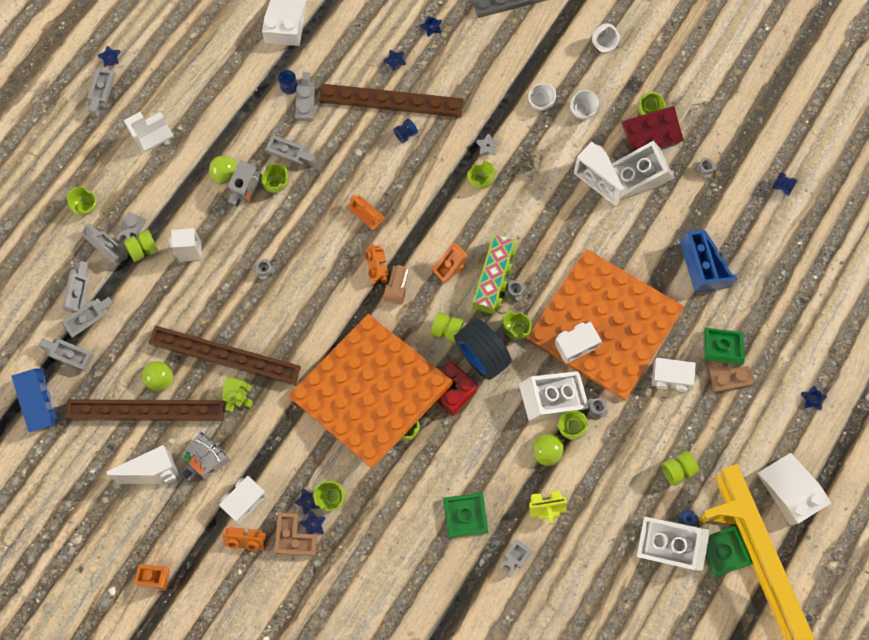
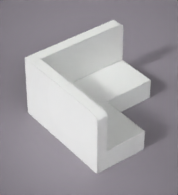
(148, 132)

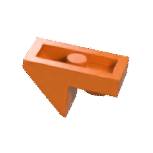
(450, 263)
(152, 576)

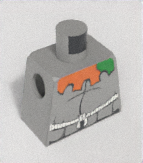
(244, 183)
(203, 458)

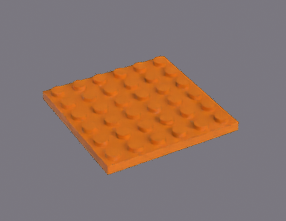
(623, 311)
(370, 390)

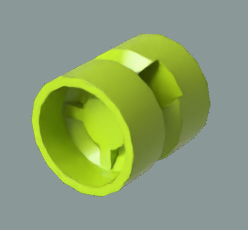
(141, 245)
(446, 327)
(681, 467)

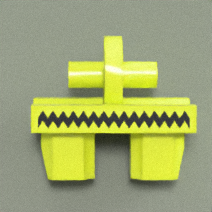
(547, 508)

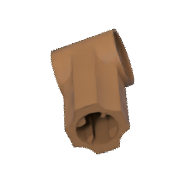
(396, 288)

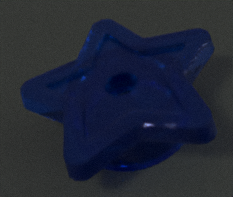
(431, 21)
(112, 60)
(395, 64)
(819, 397)
(302, 501)
(318, 524)

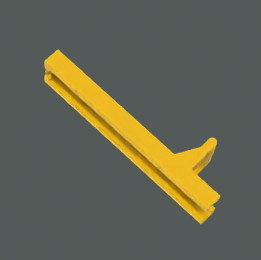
(742, 512)

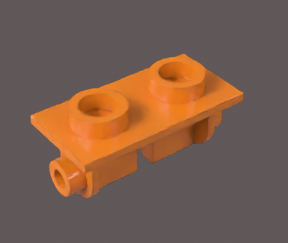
(365, 212)
(374, 257)
(235, 538)

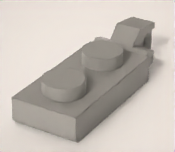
(100, 90)
(305, 99)
(289, 151)
(104, 244)
(76, 288)
(86, 316)
(67, 353)

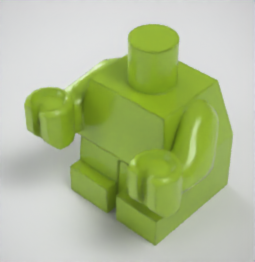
(235, 394)

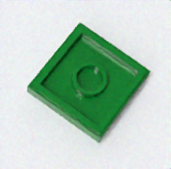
(723, 346)
(465, 515)
(726, 552)

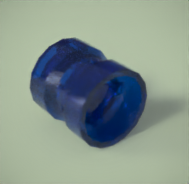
(287, 82)
(406, 130)
(784, 183)

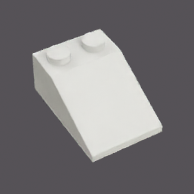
(284, 22)
(642, 170)
(597, 171)
(553, 395)
(149, 468)
(793, 489)
(673, 543)

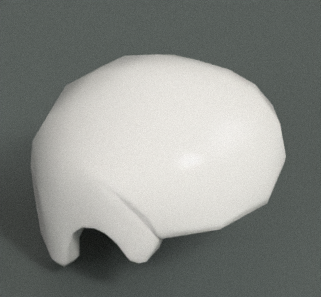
(605, 38)
(542, 96)
(584, 104)

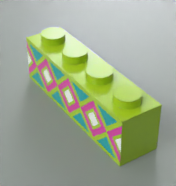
(493, 274)

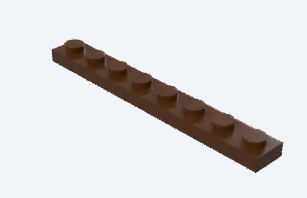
(391, 100)
(225, 355)
(145, 410)

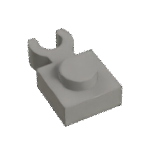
(131, 226)
(516, 555)

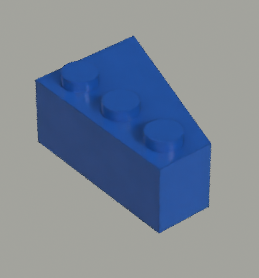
(704, 263)
(34, 399)

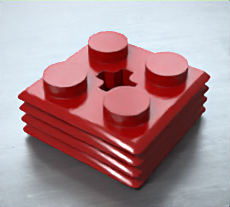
(464, 386)

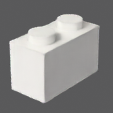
(185, 245)
(577, 342)
(673, 374)
(242, 499)

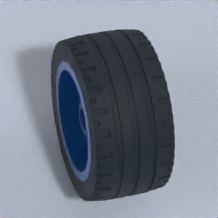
(483, 349)

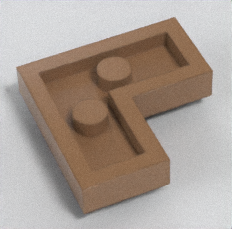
(728, 379)
(288, 540)

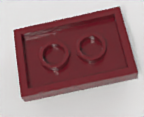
(656, 126)

